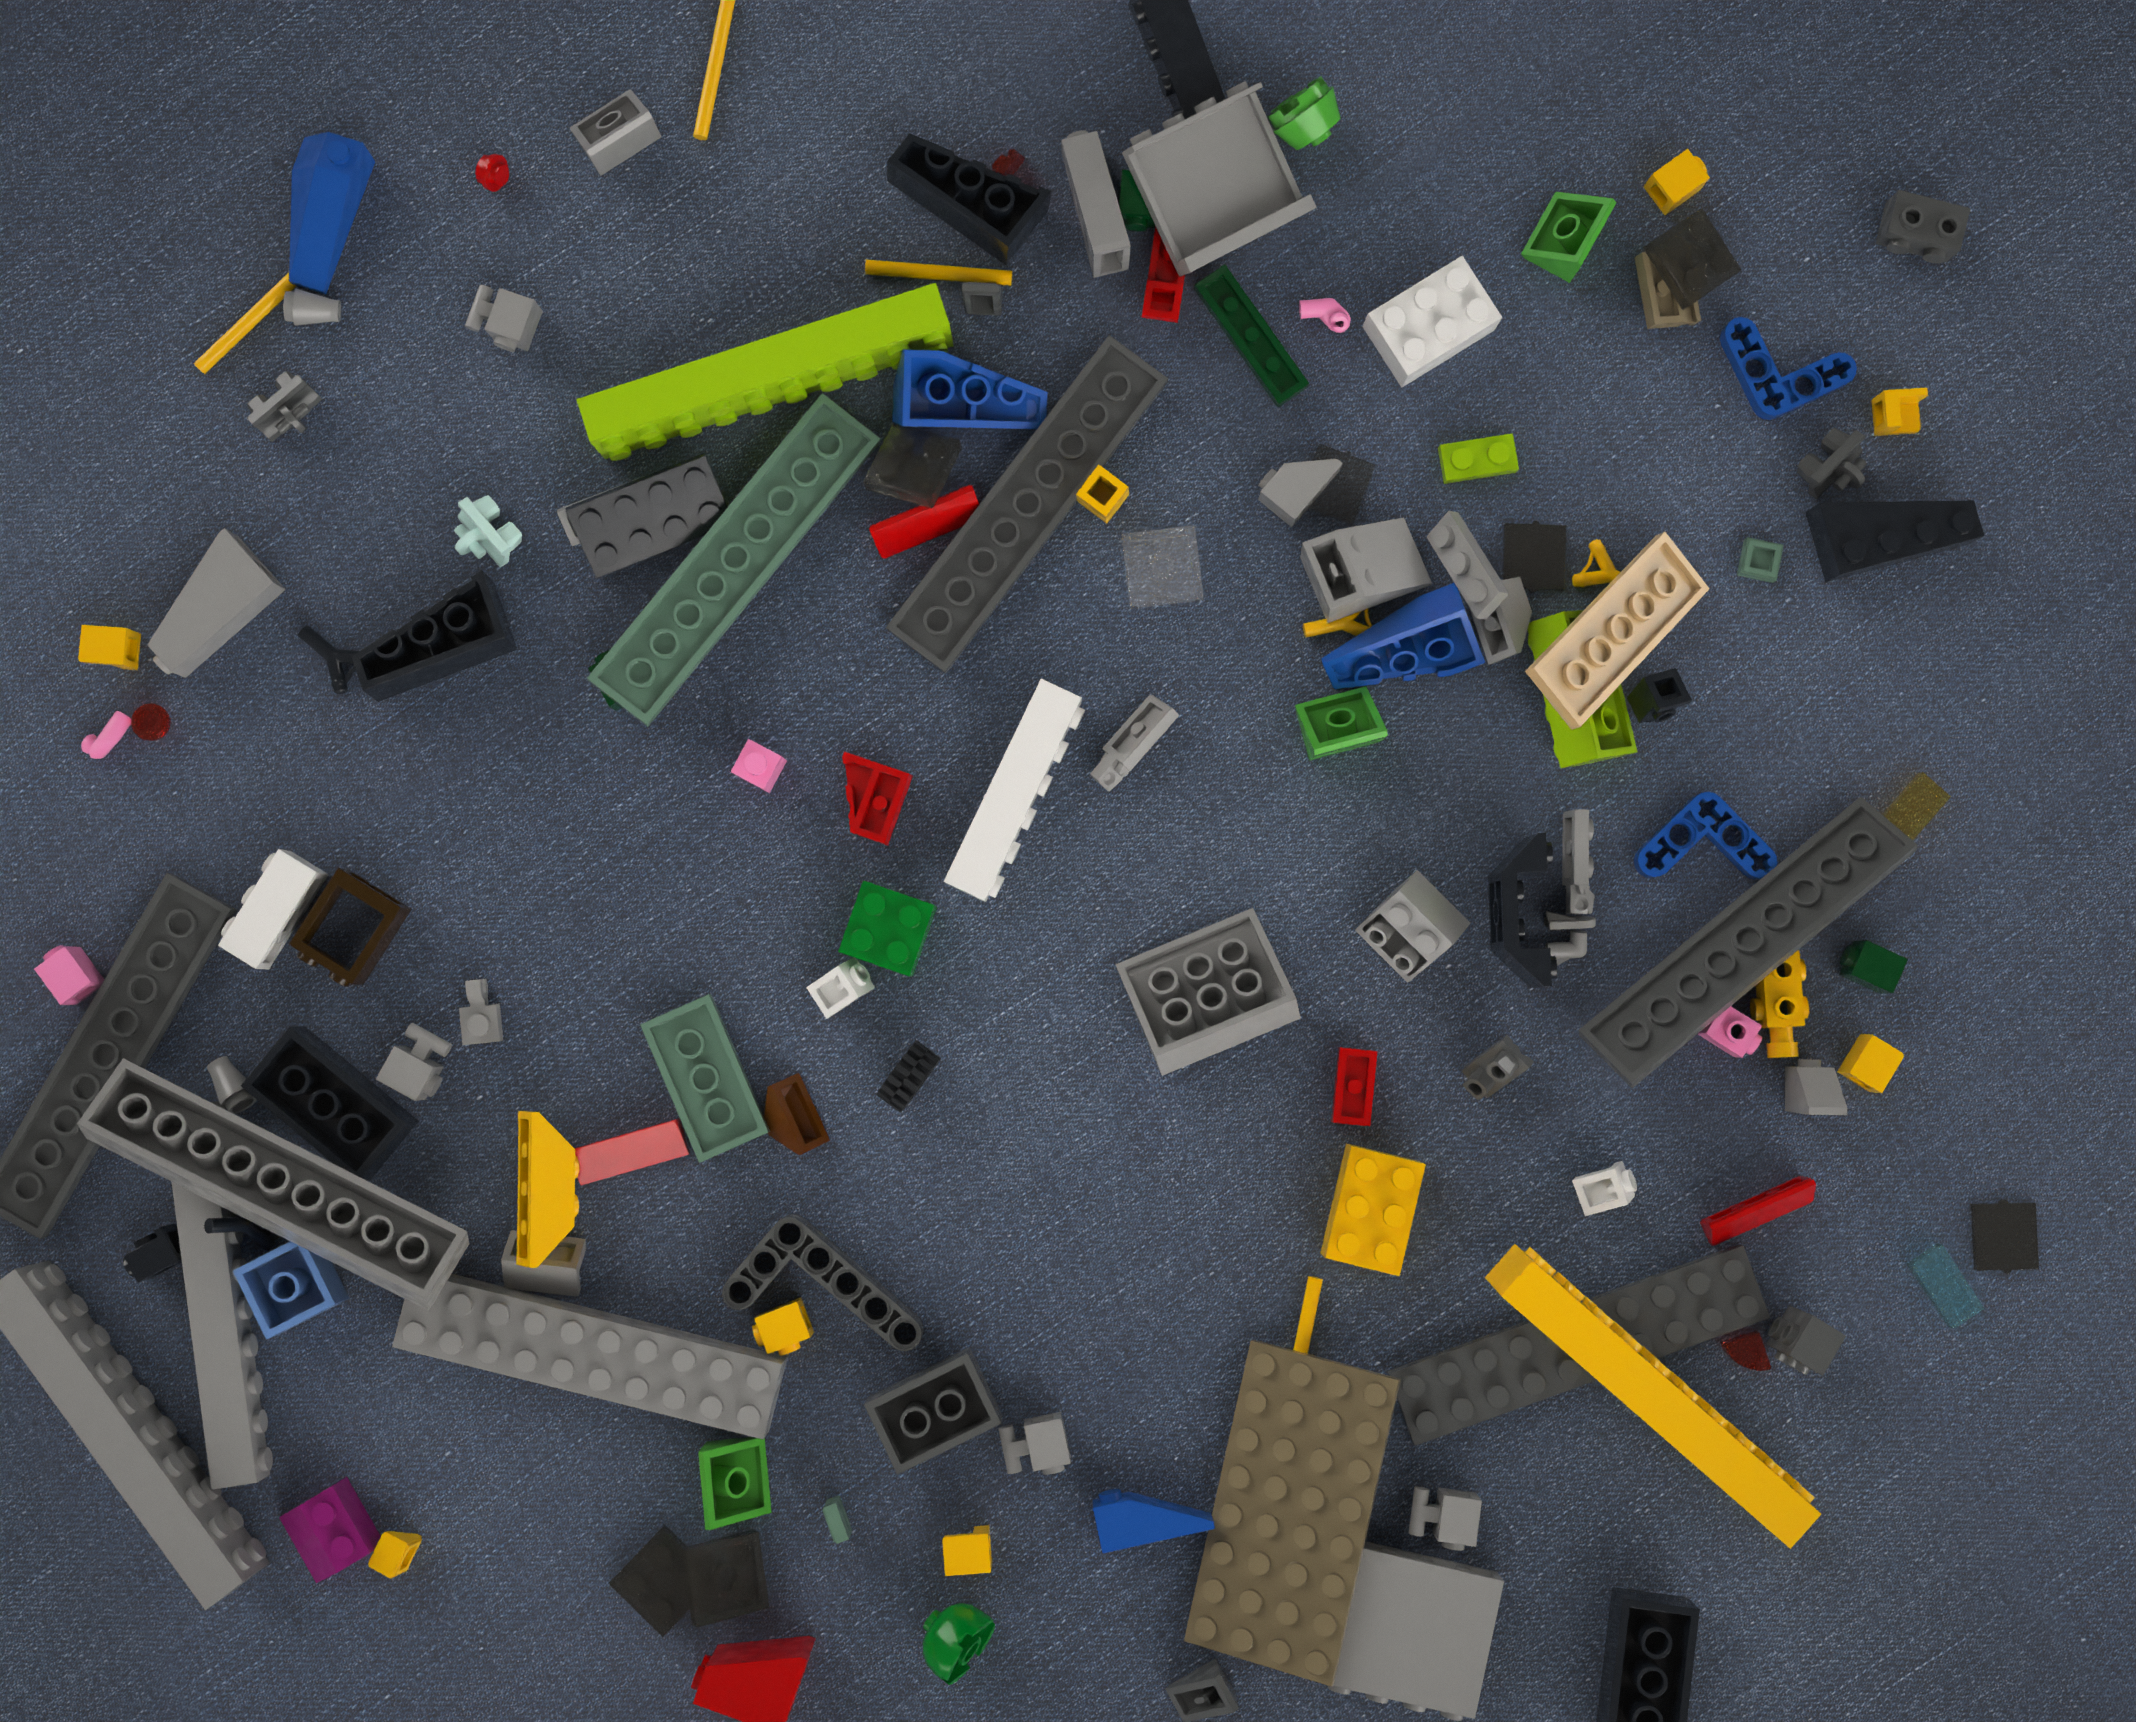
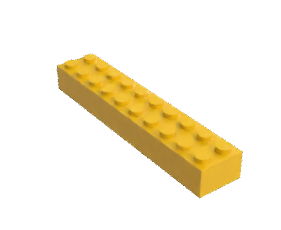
(1654, 1393)

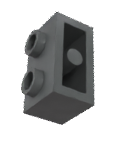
(1922, 227)
(1804, 1341)

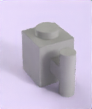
(510, 318)
(411, 1069)
(1044, 1442)
(1453, 1516)

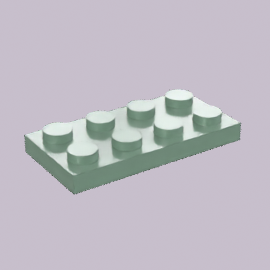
(705, 1078)

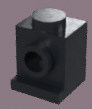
(1658, 696)
(154, 1254)

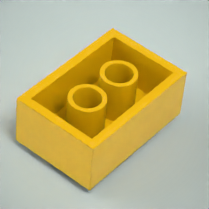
(1372, 1209)

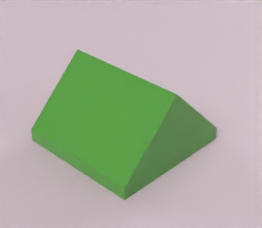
(1567, 232)
(1340, 723)
(734, 1481)

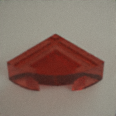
(1009, 164)
(1747, 1351)

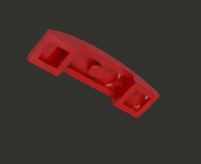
(1163, 285)

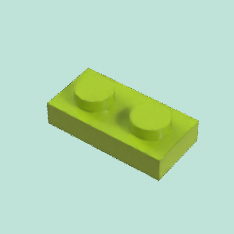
(1478, 458)

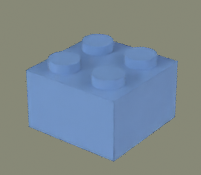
(289, 1287)

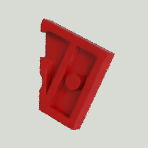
(874, 797)

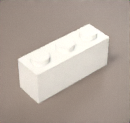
(272, 909)

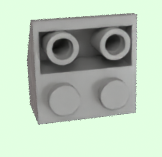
(1413, 926)

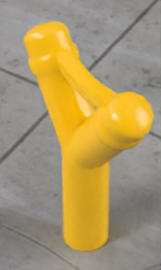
(1605, 575)
(1346, 624)

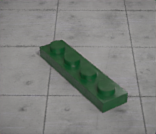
(1251, 336)

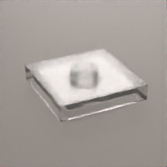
(1162, 567)

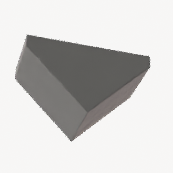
(1203, 1693)

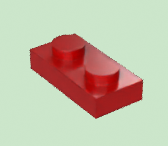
(1354, 1086)

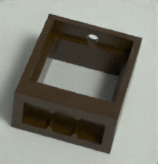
(394, 912)

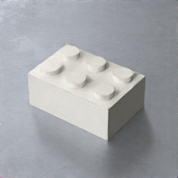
(1432, 321)

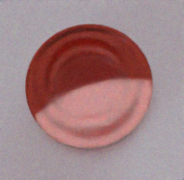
(150, 722)

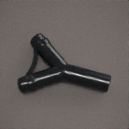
(333, 656)
(240, 1224)

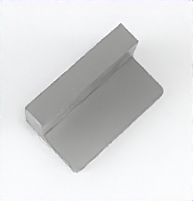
(554, 1275)

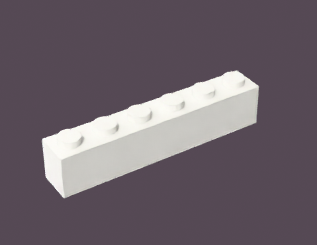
(1014, 790)

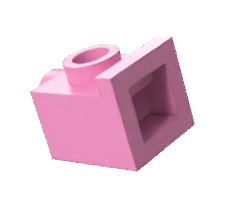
(1719, 1033)

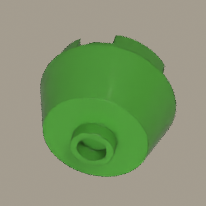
(1306, 115)

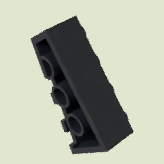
(1177, 53)

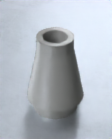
(309, 308)
(227, 1084)

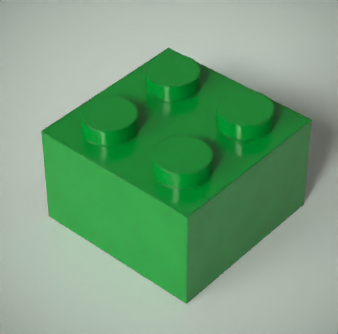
(887, 928)

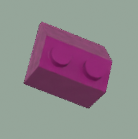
(331, 1530)

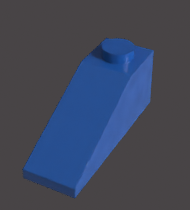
(1137, 1520)

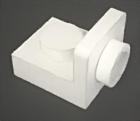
(841, 987)
(1605, 1189)

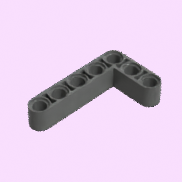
(827, 1276)

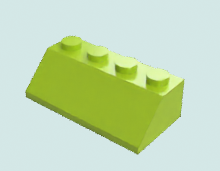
(1605, 732)

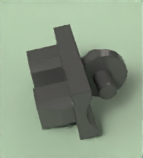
(284, 408)
(1838, 467)
(1495, 1068)

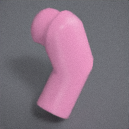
(1328, 311)
(111, 734)

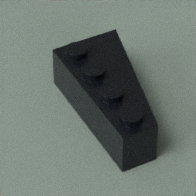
(977, 202)
(1879, 534)
(437, 642)

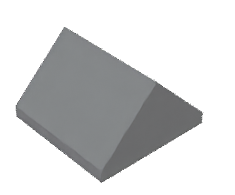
(616, 132)

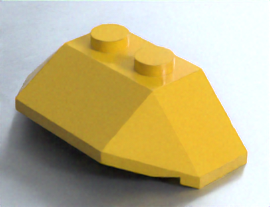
(545, 1189)

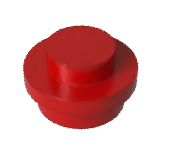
(492, 172)

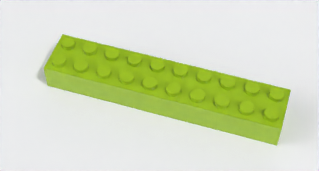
(764, 373)

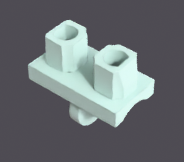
(480, 536)

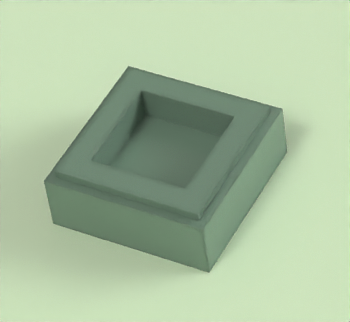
(1760, 560)
(837, 1519)

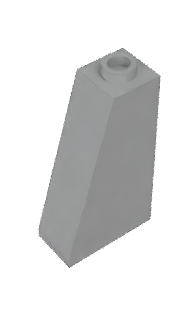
(1096, 203)
(214, 605)

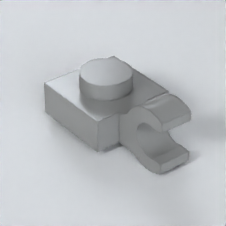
(481, 1020)

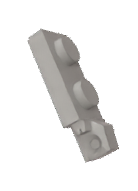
(1133, 741)
(1576, 862)

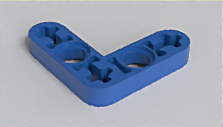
(1779, 386)
(1699, 827)

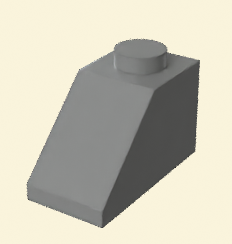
(1296, 487)
(1506, 627)
(1813, 1089)

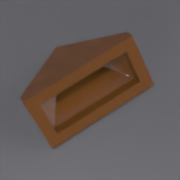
(793, 1116)

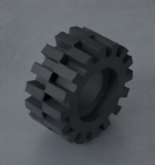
(908, 1076)

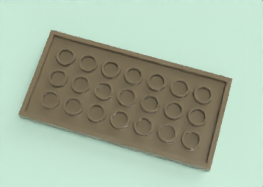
(1292, 1511)

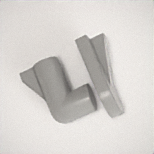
(1578, 939)

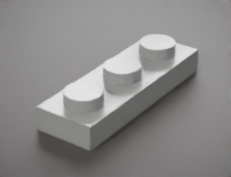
(1467, 565)

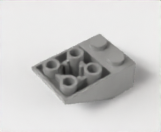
(1363, 567)

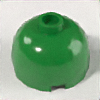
(954, 1638)

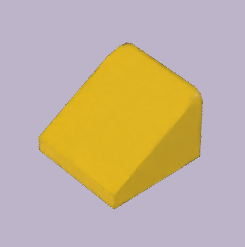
(394, 1553)

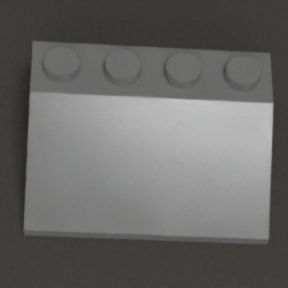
(1208, 991)

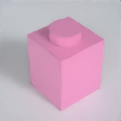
(758, 766)
(69, 974)

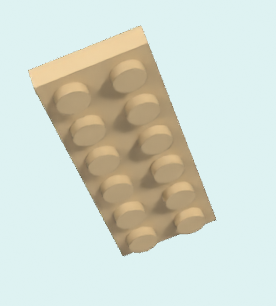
(1617, 630)

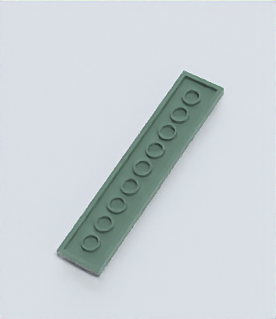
(734, 560)

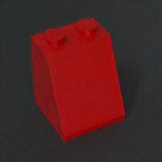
(753, 1678)

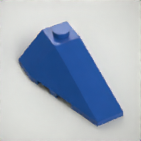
(324, 201)
(952, 392)
(1415, 640)

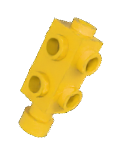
(1766, 1010)

